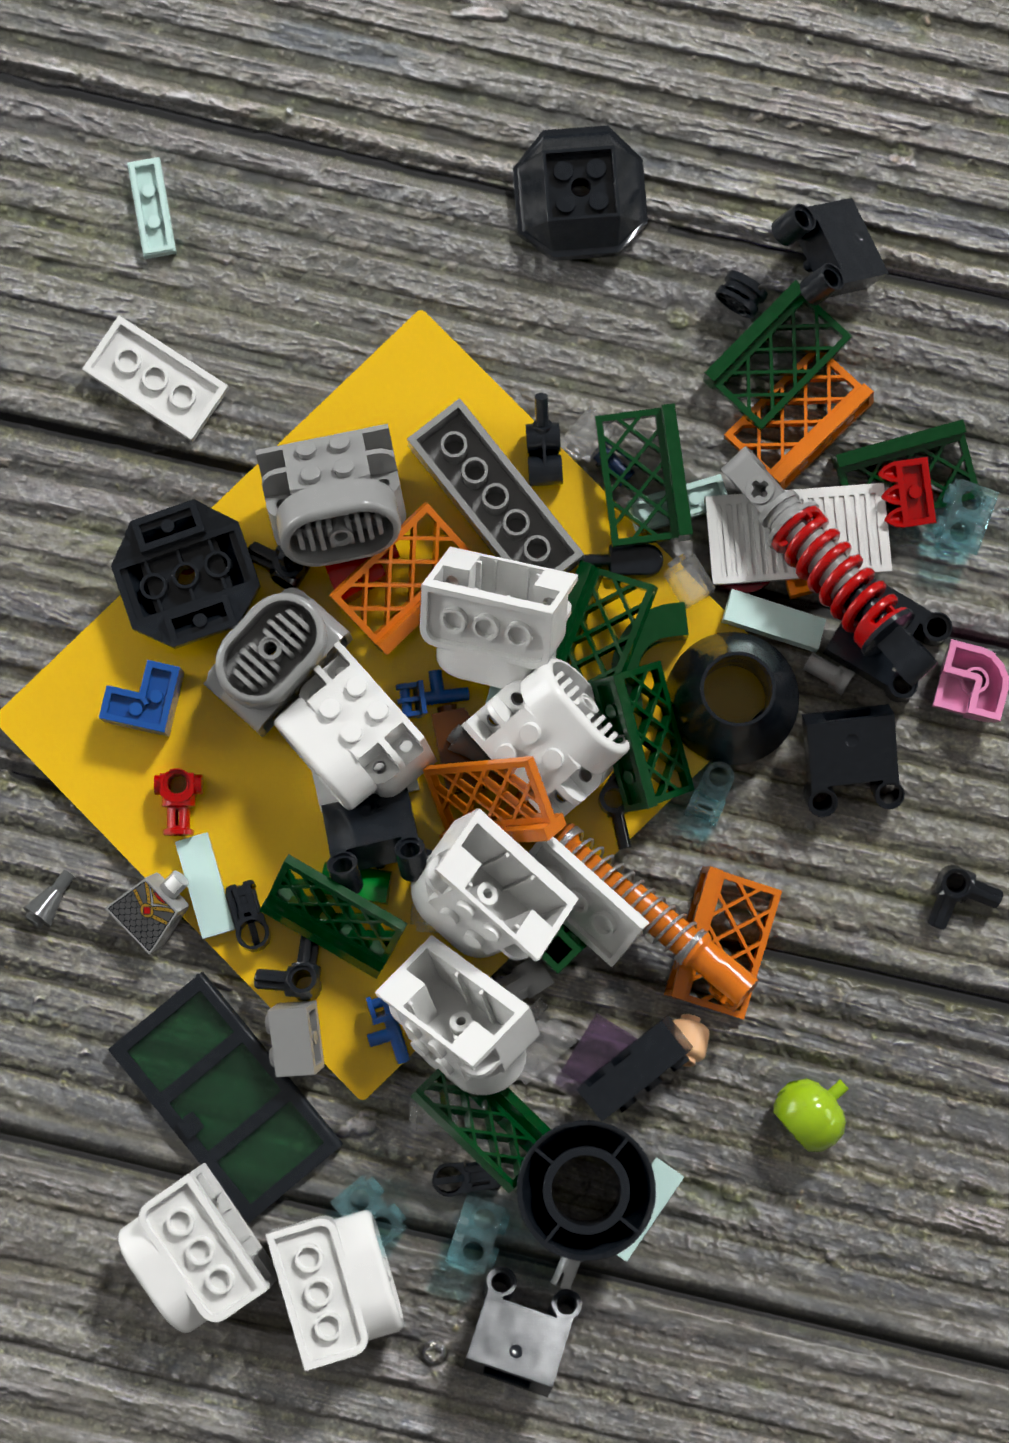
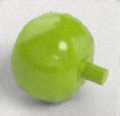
(812, 1113)

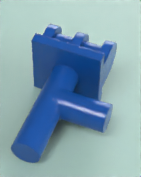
(422, 699)
(390, 1034)

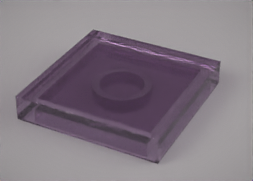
(596, 1047)

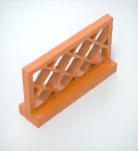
(824, 430)
(408, 615)
(524, 824)
(702, 912)

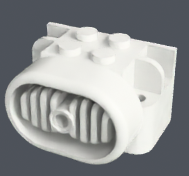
(493, 615)
(558, 724)
(353, 734)
(490, 892)
(460, 1019)
(195, 1253)
(335, 1286)

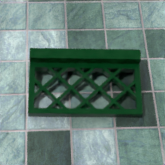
(756, 336)
(908, 445)
(672, 481)
(582, 604)
(632, 770)
(333, 931)
(503, 1107)

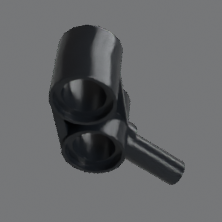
(543, 446)
(615, 814)

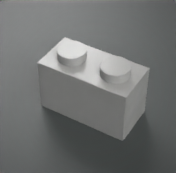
(295, 1038)

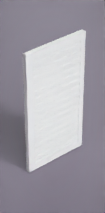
(740, 542)

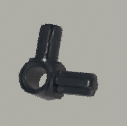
(282, 569)
(970, 888)
(287, 980)

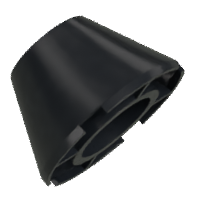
(717, 738)
(611, 1231)

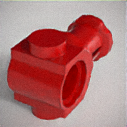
(178, 802)

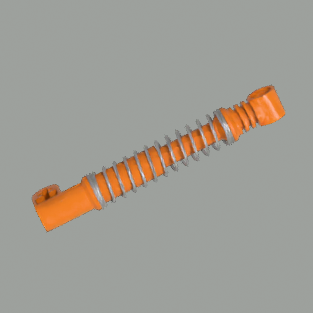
(692, 948)

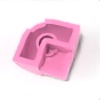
(972, 683)

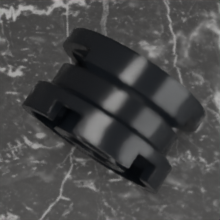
(741, 294)

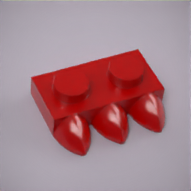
(911, 493)

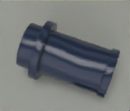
(615, 464)

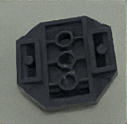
(571, 225)
(180, 540)

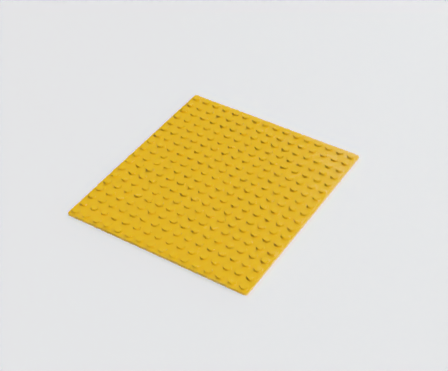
(256, 788)

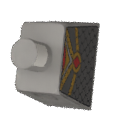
(152, 909)

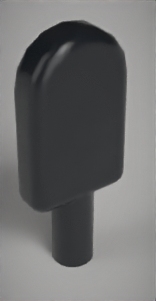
(629, 561)

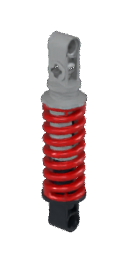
(800, 535)

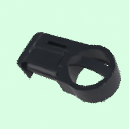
(246, 910)
(472, 1177)

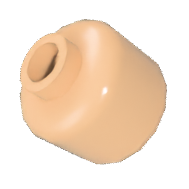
(696, 1034)

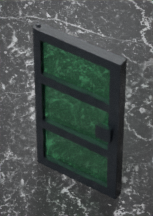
(224, 1097)

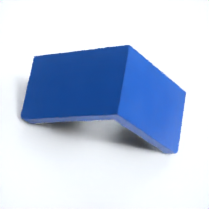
(152, 707)

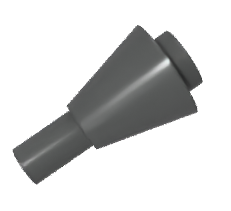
(465, 745)
(44, 906)

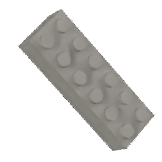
(491, 491)

